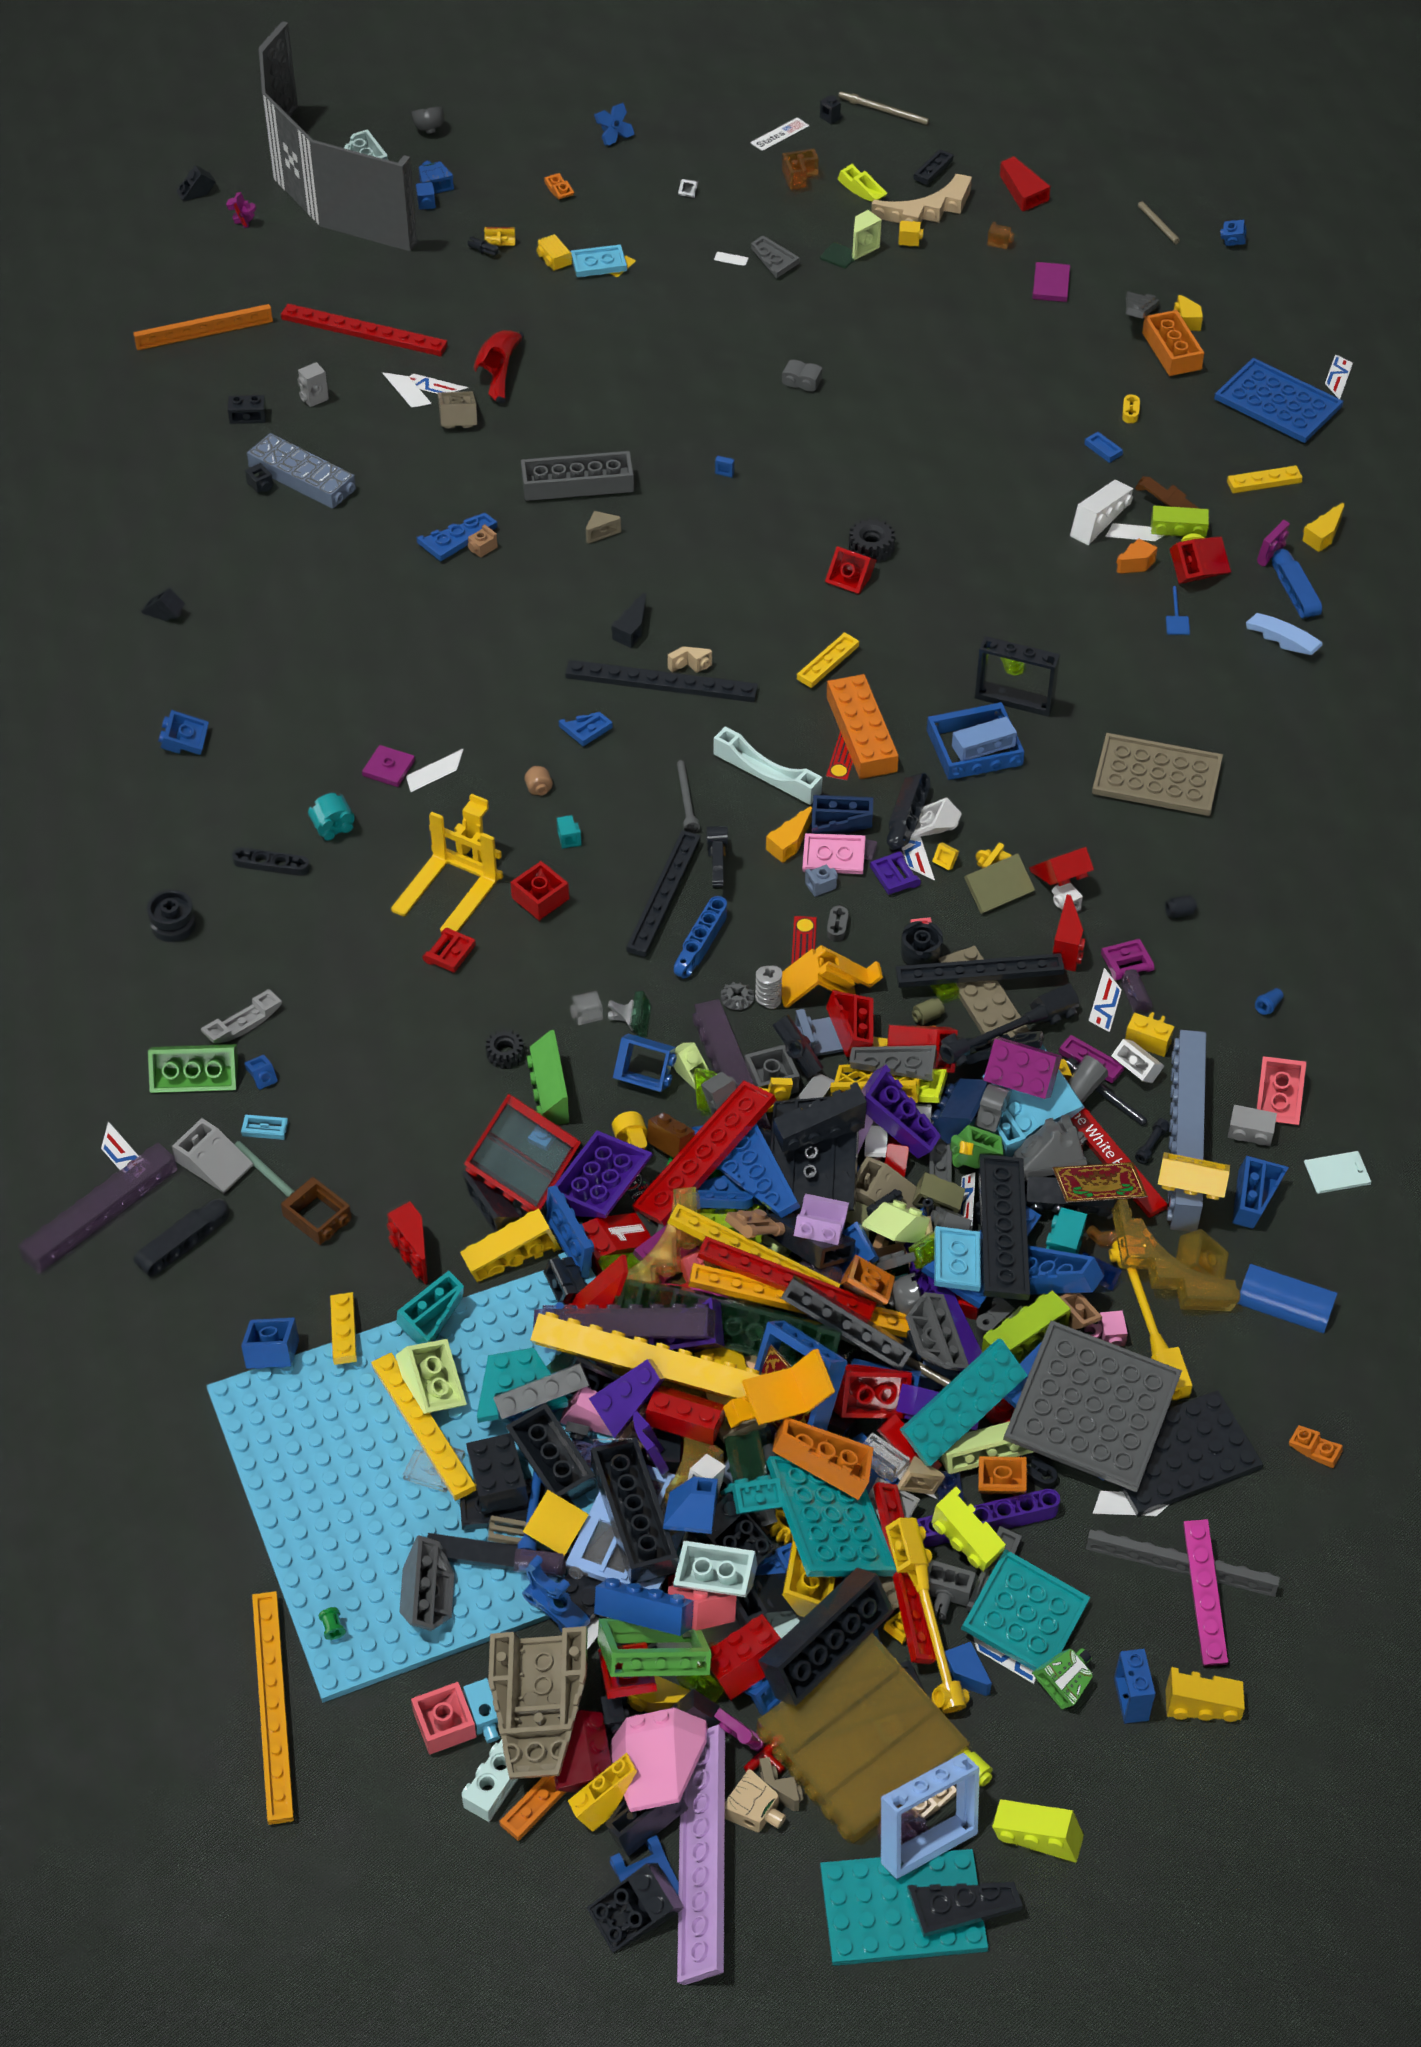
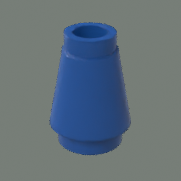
(1267, 1002)

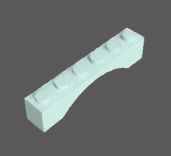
(737, 751)

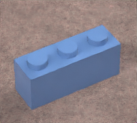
(984, 739)

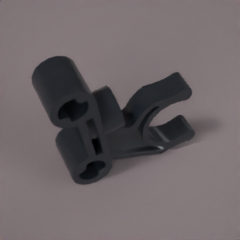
(716, 845)

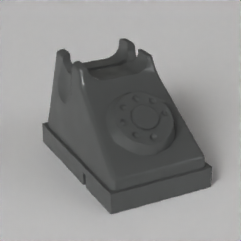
(1051, 1146)

